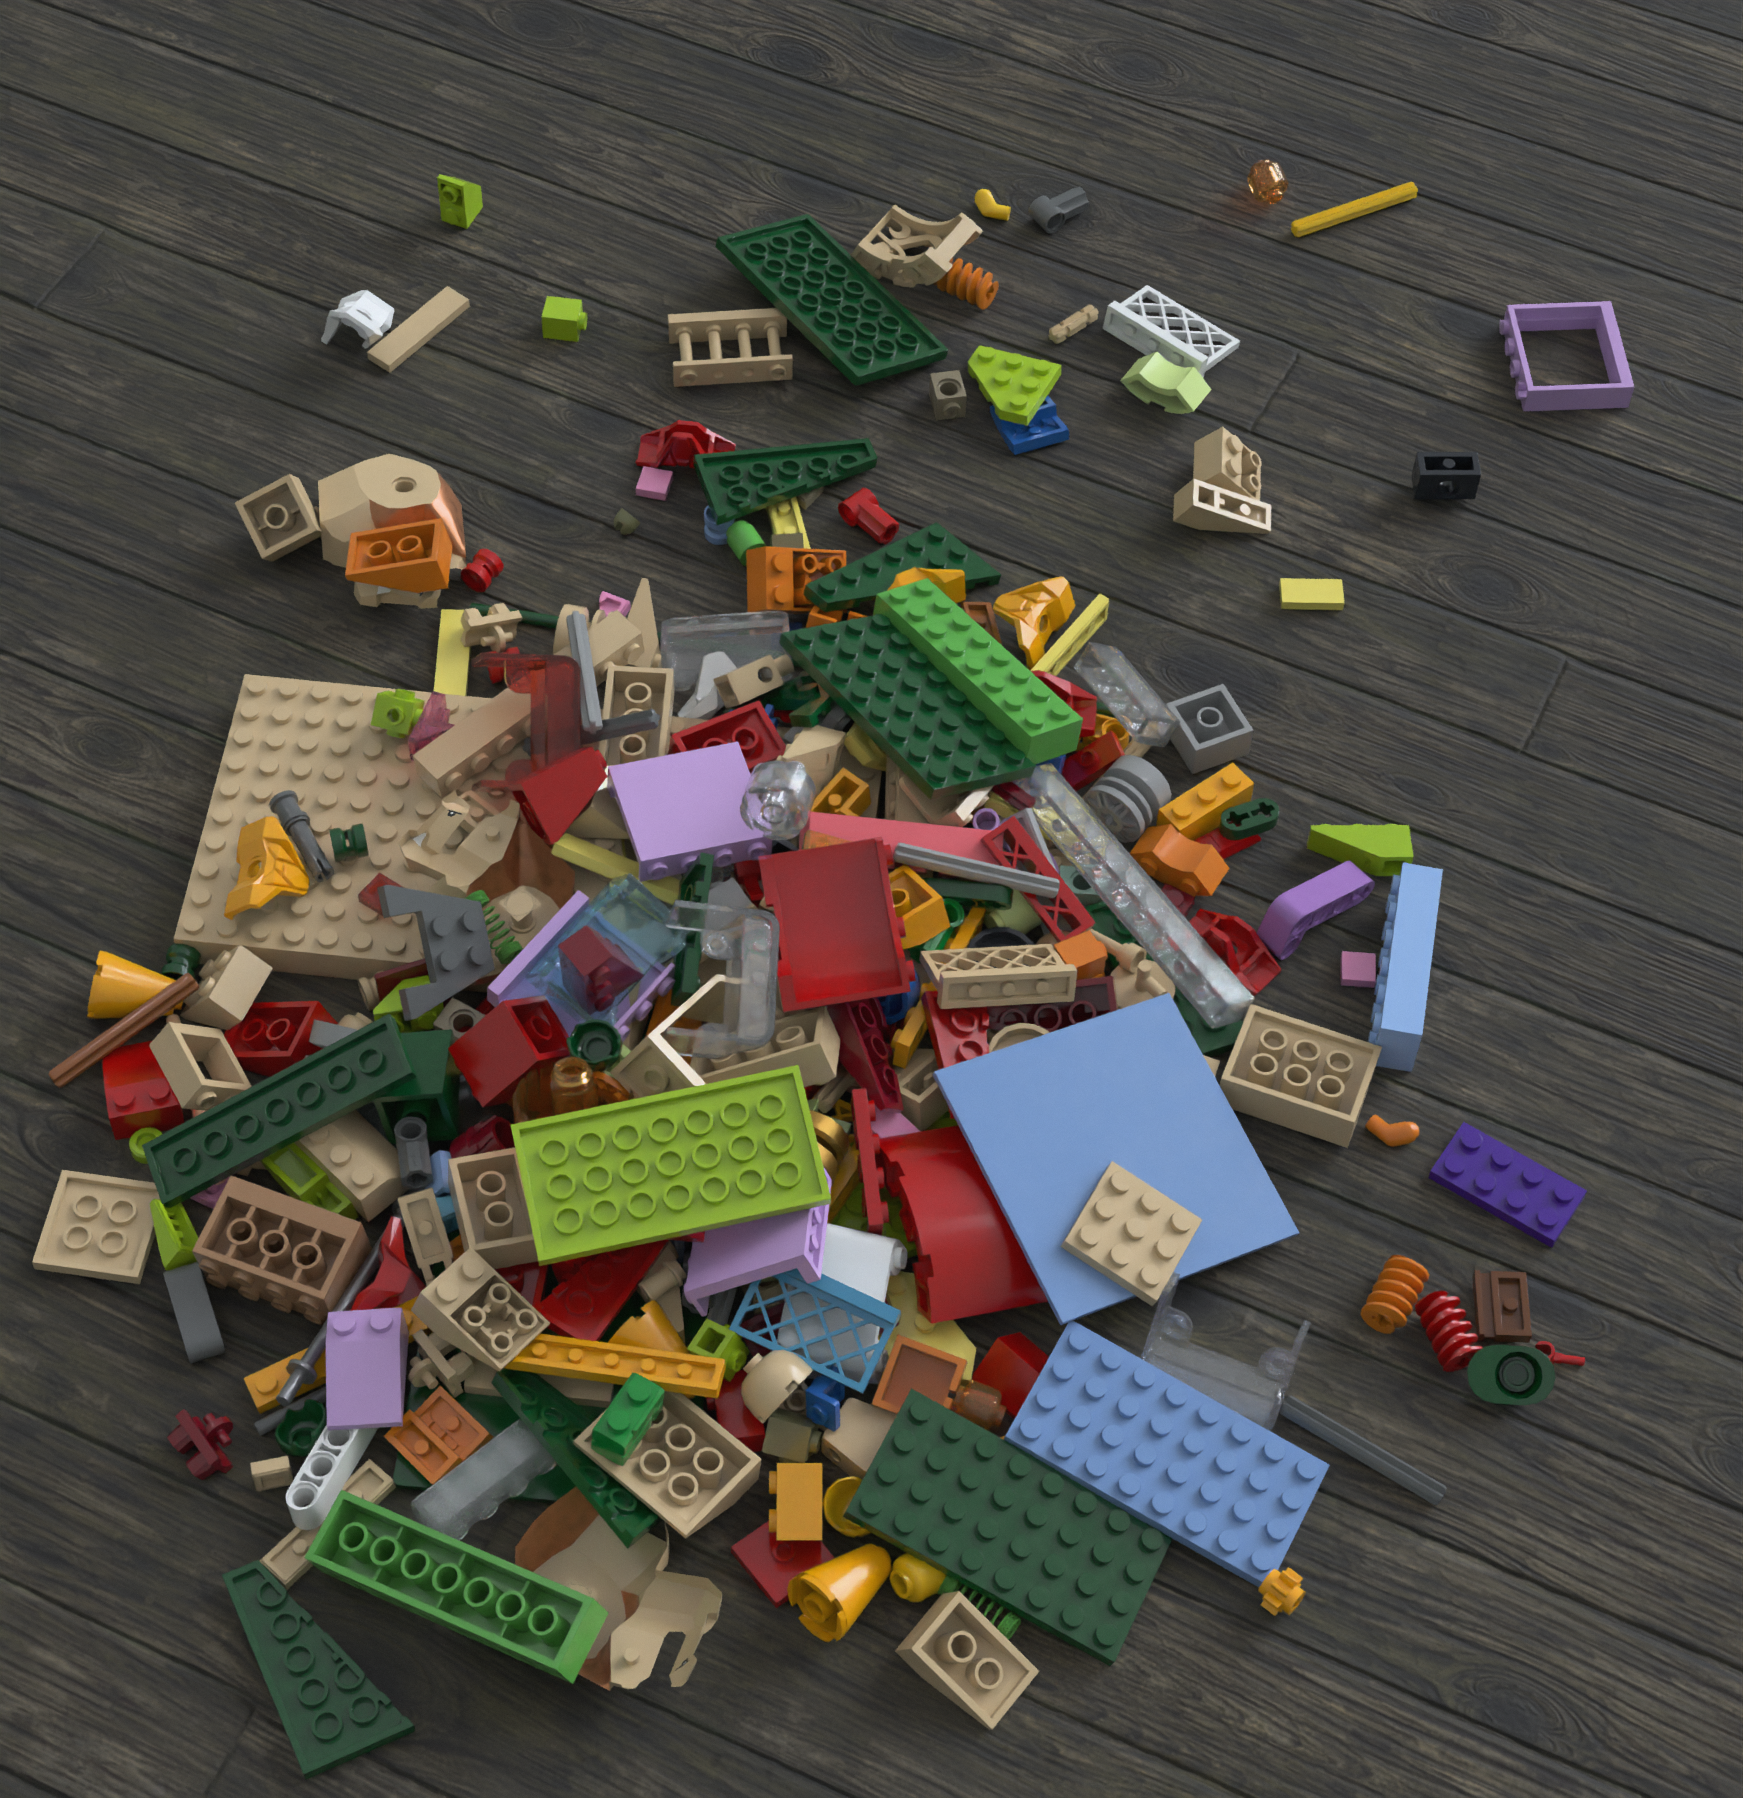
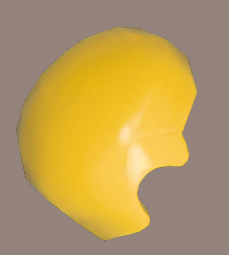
(836, 1503)

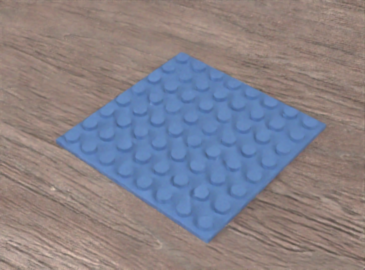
(1101, 1092)

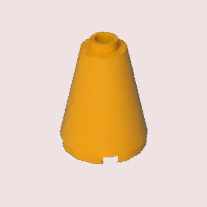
(123, 987)
(652, 1332)
(839, 1590)

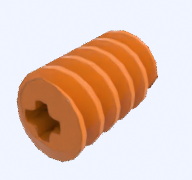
(969, 285)
(1394, 1294)

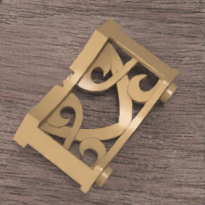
(908, 231)

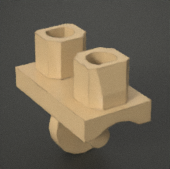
(491, 629)
(450, 1371)

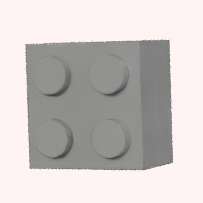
(1210, 729)

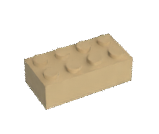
(634, 691)
(800, 1040)

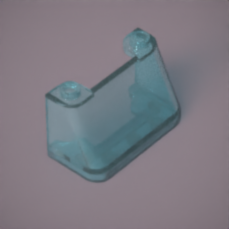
(626, 916)

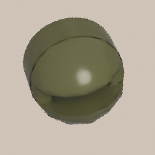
(625, 522)

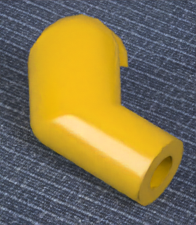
(988, 206)

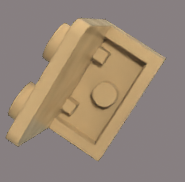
(948, 810)

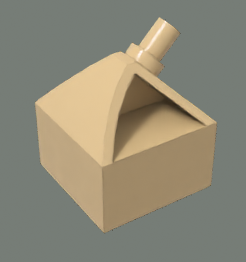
(280, 517)

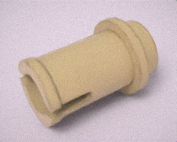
(663, 1280)

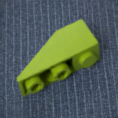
(1371, 848)

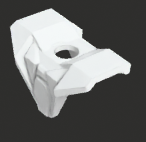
(362, 312)
(706, 698)

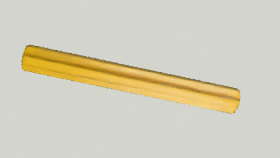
(1354, 209)

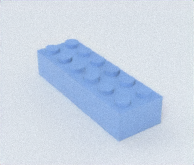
(1405, 965)

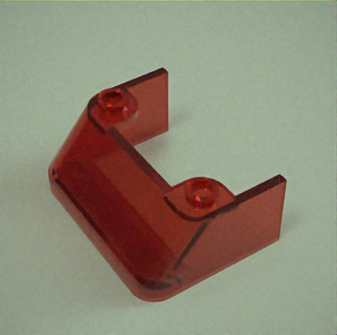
(554, 709)

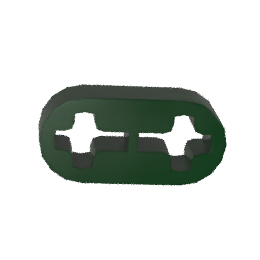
(1248, 818)

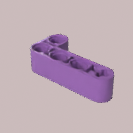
(1310, 905)

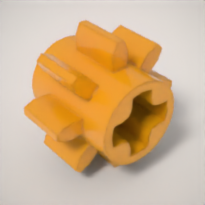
(1281, 1591)

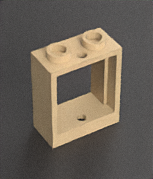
(177, 1051)

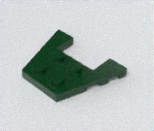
(799, 695)

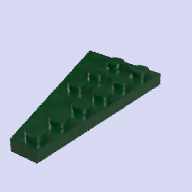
(556, 1425)

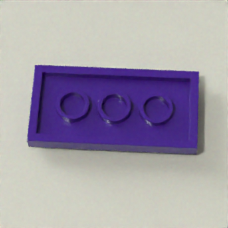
(1507, 1184)

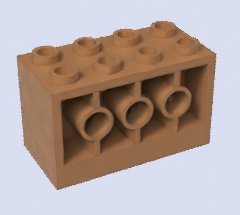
(280, 1249)

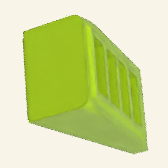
(174, 1237)

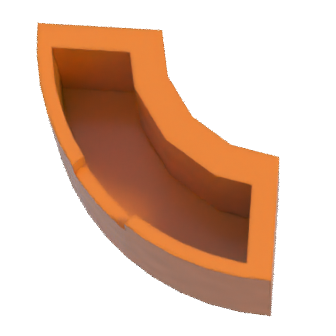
(1179, 861)

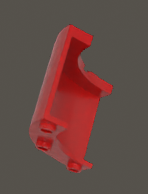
(836, 924)
(959, 1231)

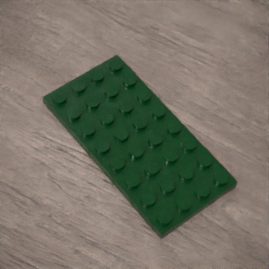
(831, 299)
(907, 706)
(1009, 1527)

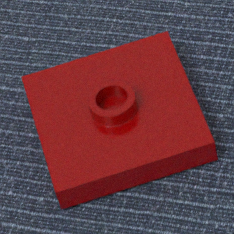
(776, 1562)

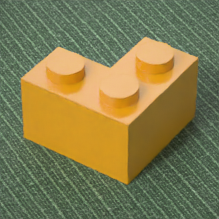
(843, 796)
(798, 1501)

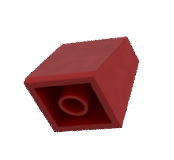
(559, 792)
(508, 1046)

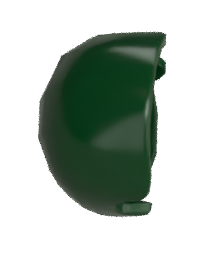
(595, 1043)
(301, 1428)

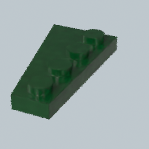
(694, 888)

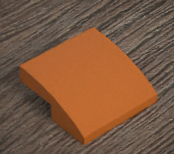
(438, 1435)

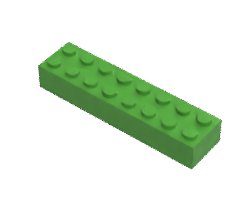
(983, 670)
(457, 1586)

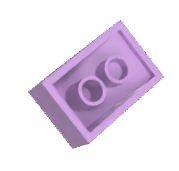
(366, 1368)

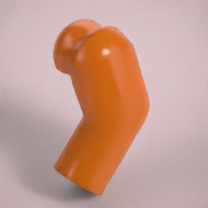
(1393, 1134)

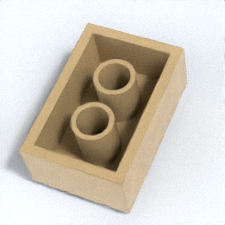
(492, 1207)

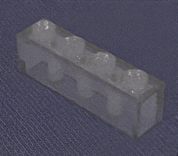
(1127, 694)
(483, 1482)

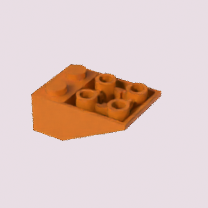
(780, 574)

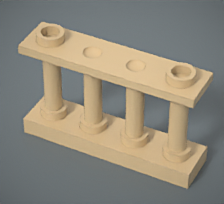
(729, 325)

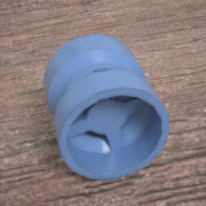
(713, 533)

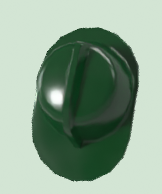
(1511, 1375)

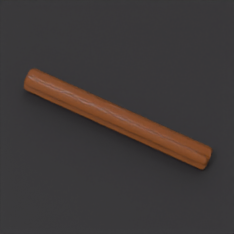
(123, 1030)

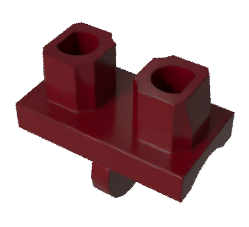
(193, 1432)

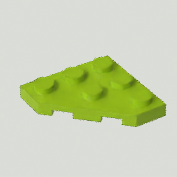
(1013, 382)

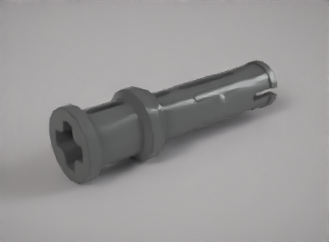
(296, 824)

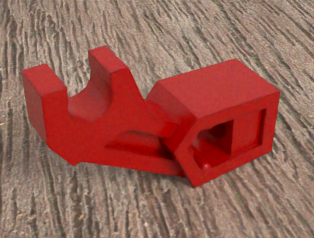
(748, 875)

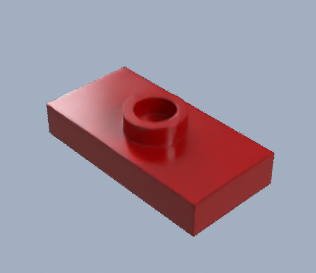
(1092, 761)

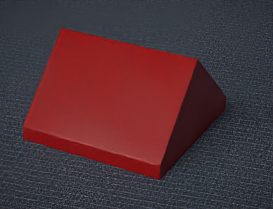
(1011, 1368)

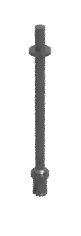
(302, 1370)

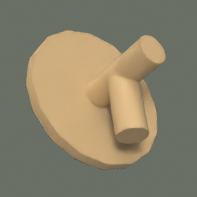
(1144, 984)

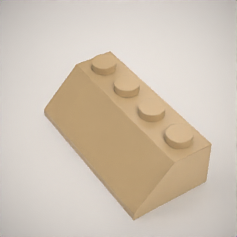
(357, 1162)

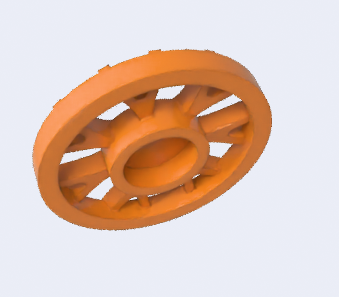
(609, 1088)

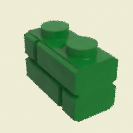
(627, 1419)

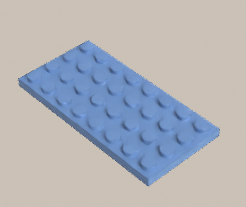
(1167, 1454)

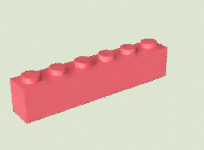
(941, 838)

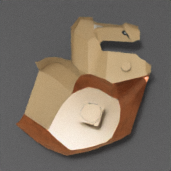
(382, 495)
(496, 857)
(642, 1600)

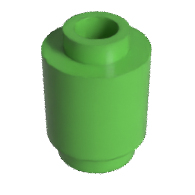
(742, 538)

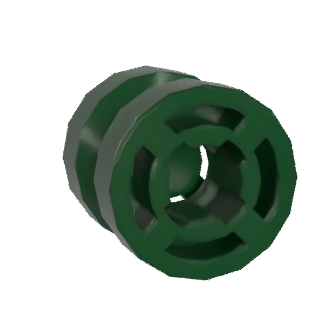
(356, 839)
(181, 960)

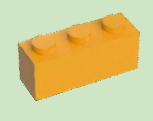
(1201, 807)

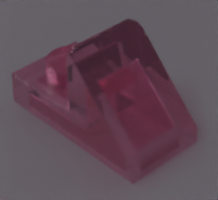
(430, 724)

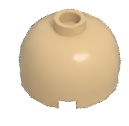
(772, 1381)

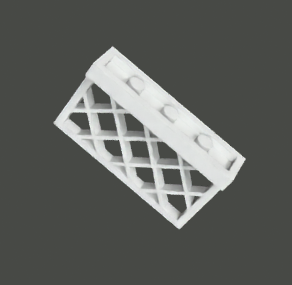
(1144, 335)

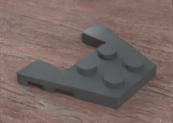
(452, 943)

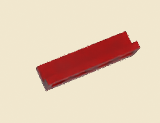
(1036, 862)

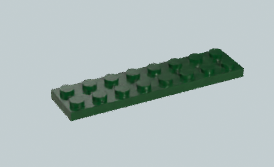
(279, 1111)

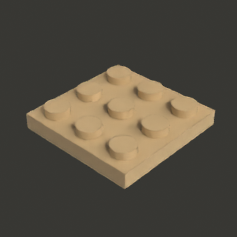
(98, 1227)
(1131, 1233)

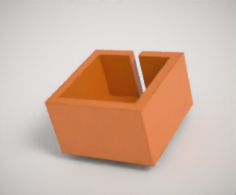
(919, 1368)

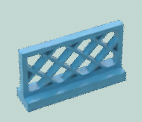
(838, 1296)

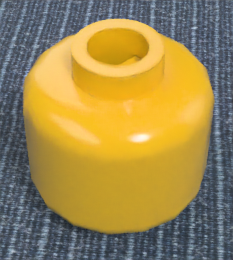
(915, 1578)

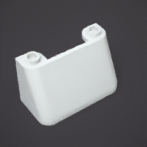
(860, 1262)

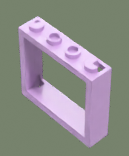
(1568, 317)

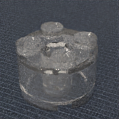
(778, 799)

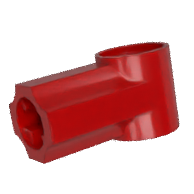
(864, 511)

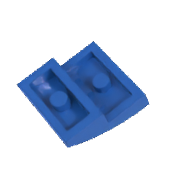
(1042, 430)

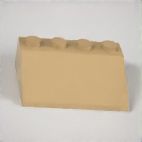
(1299, 1075)
(683, 1466)

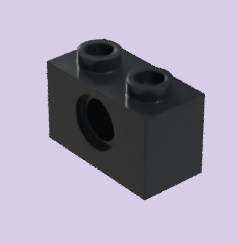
(1446, 475)

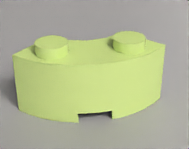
(1166, 384)

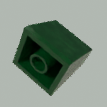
(431, 1094)

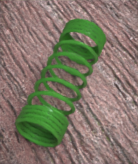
(509, 949)
(1007, 1625)

